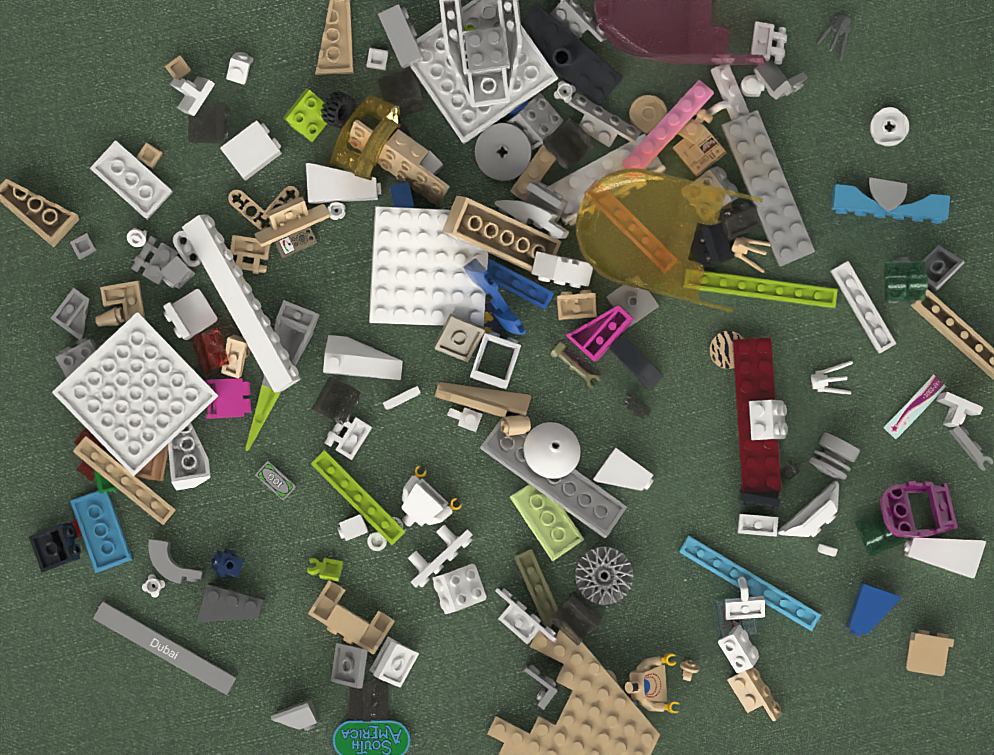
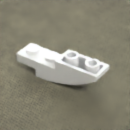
(529, 212)

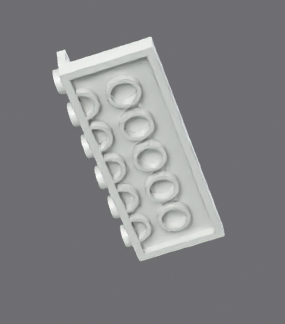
(577, 183)

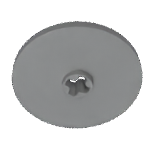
(513, 141)

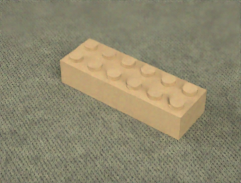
(497, 233)

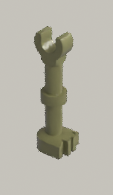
(573, 364)

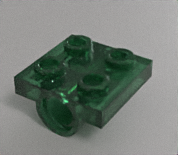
(905, 281)
(875, 534)

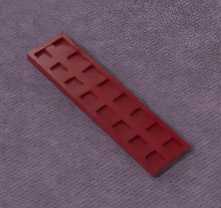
(755, 383)

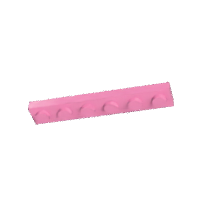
(668, 126)

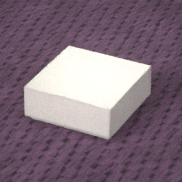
(377, 59)

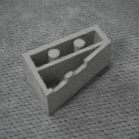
(402, 35)

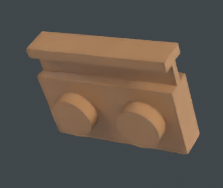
(155, 467)

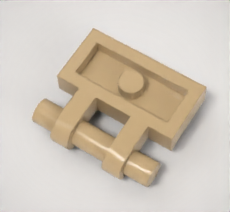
(693, 128)
(250, 248)

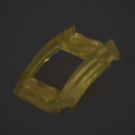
(362, 163)

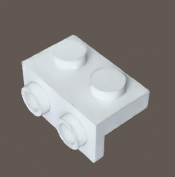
(739, 649)

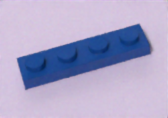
(519, 284)

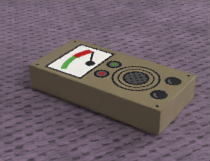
(295, 242)

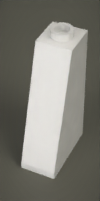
(335, 185)
(950, 554)

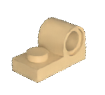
(236, 351)

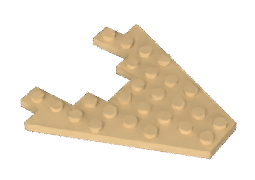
(595, 718)

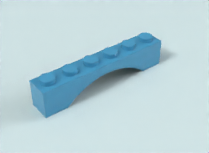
(850, 199)

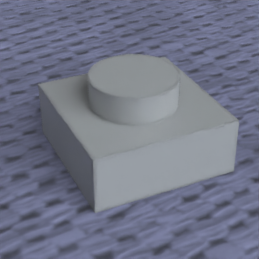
(83, 246)

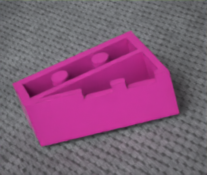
(601, 332)

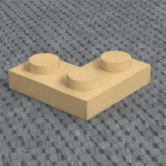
(127, 294)

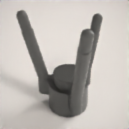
(840, 26)

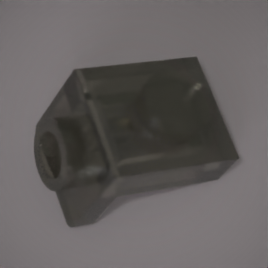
(638, 410)

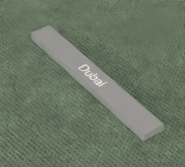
(164, 648)

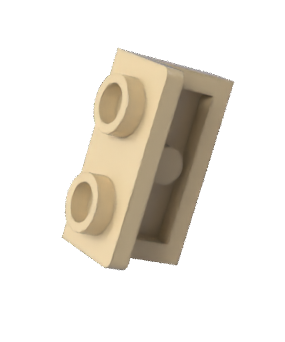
(577, 305)

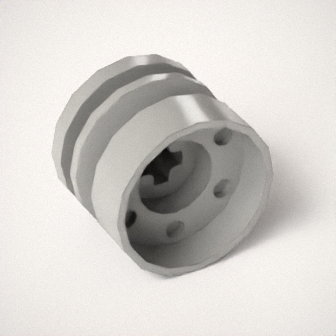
(834, 456)

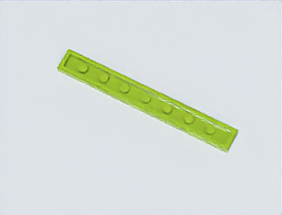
(769, 289)

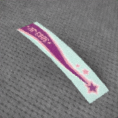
(914, 407)

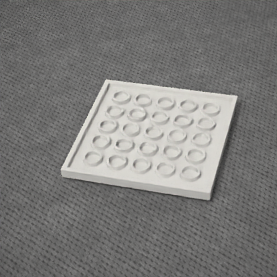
(445, 89)
(421, 270)
(135, 394)

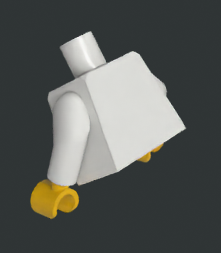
(424, 503)

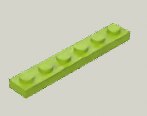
(358, 497)

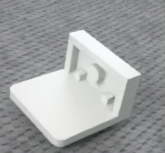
(190, 314)
(768, 419)
(459, 588)

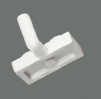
(745, 606)

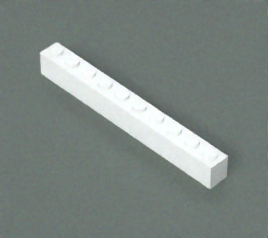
(241, 303)

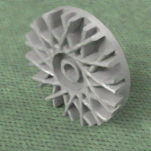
(589, 575)

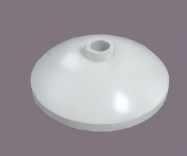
(544, 458)

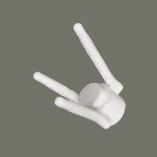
(819, 380)

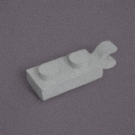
(970, 447)

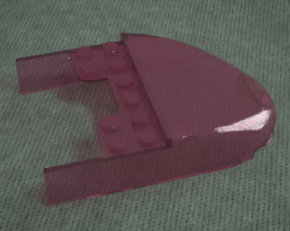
(668, 32)

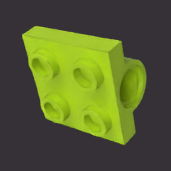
(306, 115)

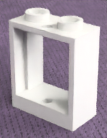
(495, 337)

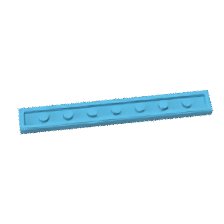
(756, 586)

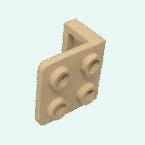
(928, 652)

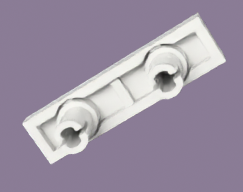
(425, 568)

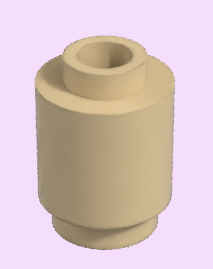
(515, 425)

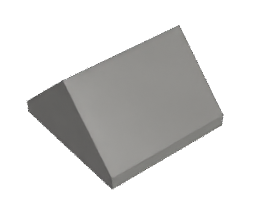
(940, 266)

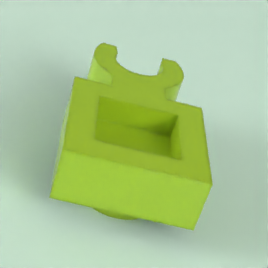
(328, 570)

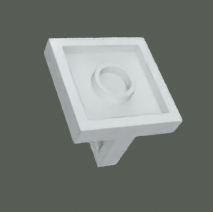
(194, 93)
(957, 408)
(393, 662)

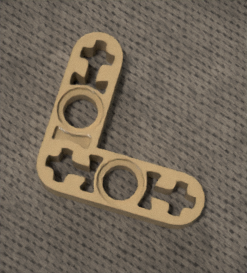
(244, 198)

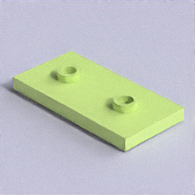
(547, 521)

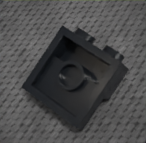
(55, 547)

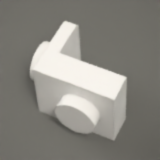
(239, 67)

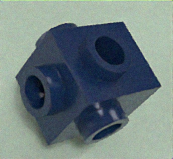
(226, 563)

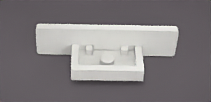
(521, 622)

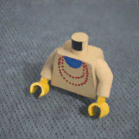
(649, 684)

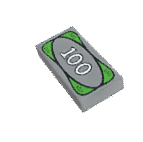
(275, 480)

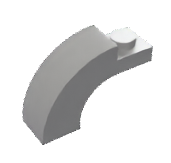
(167, 567)

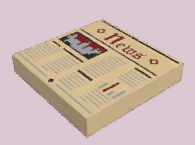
(700, 155)

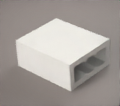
(251, 150)

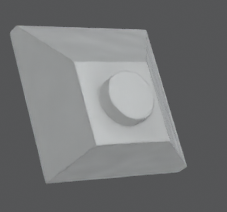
(297, 716)

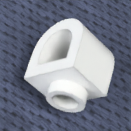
(751, 86)

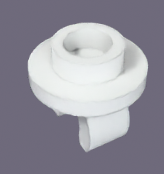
(136, 237)

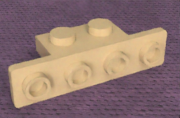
(290, 219)
(754, 692)

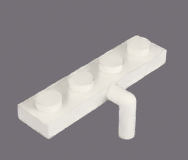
(729, 92)

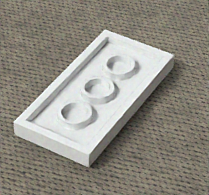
(131, 180)

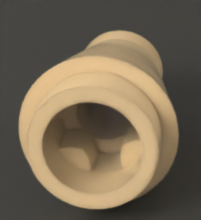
(111, 318)

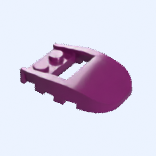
(898, 513)

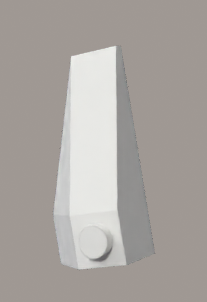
(354, 358)
(187, 460)

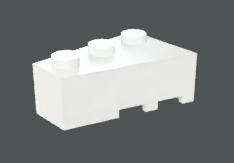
(562, 270)

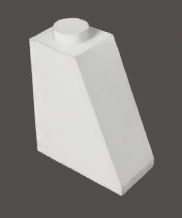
(623, 472)

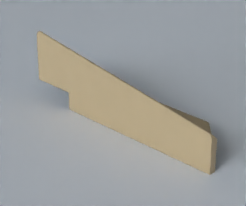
(484, 400)

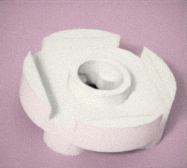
(896, 118)

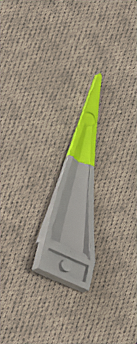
(295, 330)

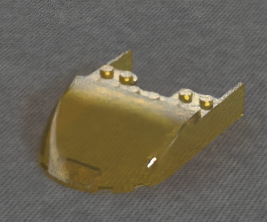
(642, 228)

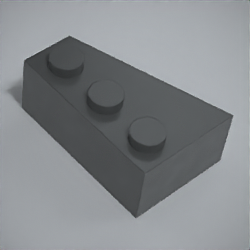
(227, 604)

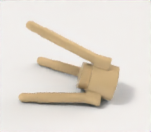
(742, 245)

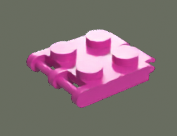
(230, 398)

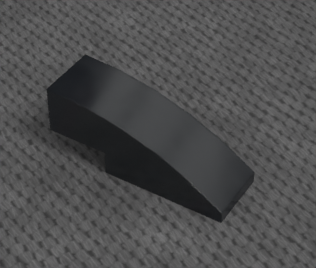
(636, 362)

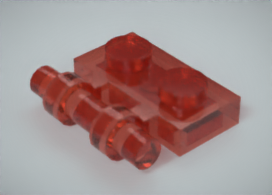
(214, 348)

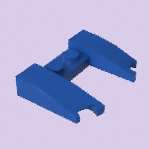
(503, 314)

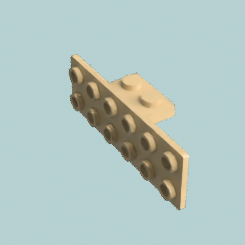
(403, 159)

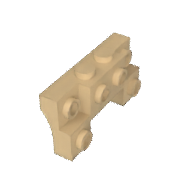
(347, 623)

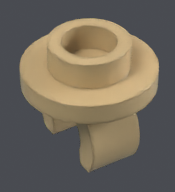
(689, 667)

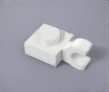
(467, 419)

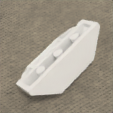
(814, 514)

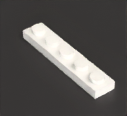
(863, 307)

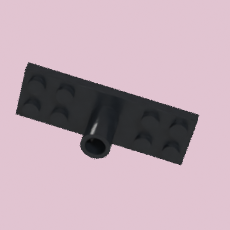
(583, 68)

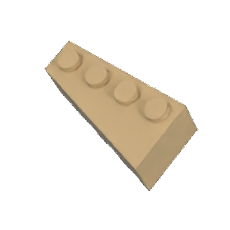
(41, 215)

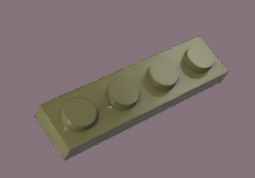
(537, 585)

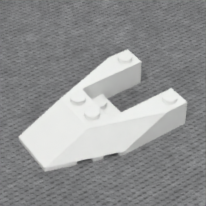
(485, 86)

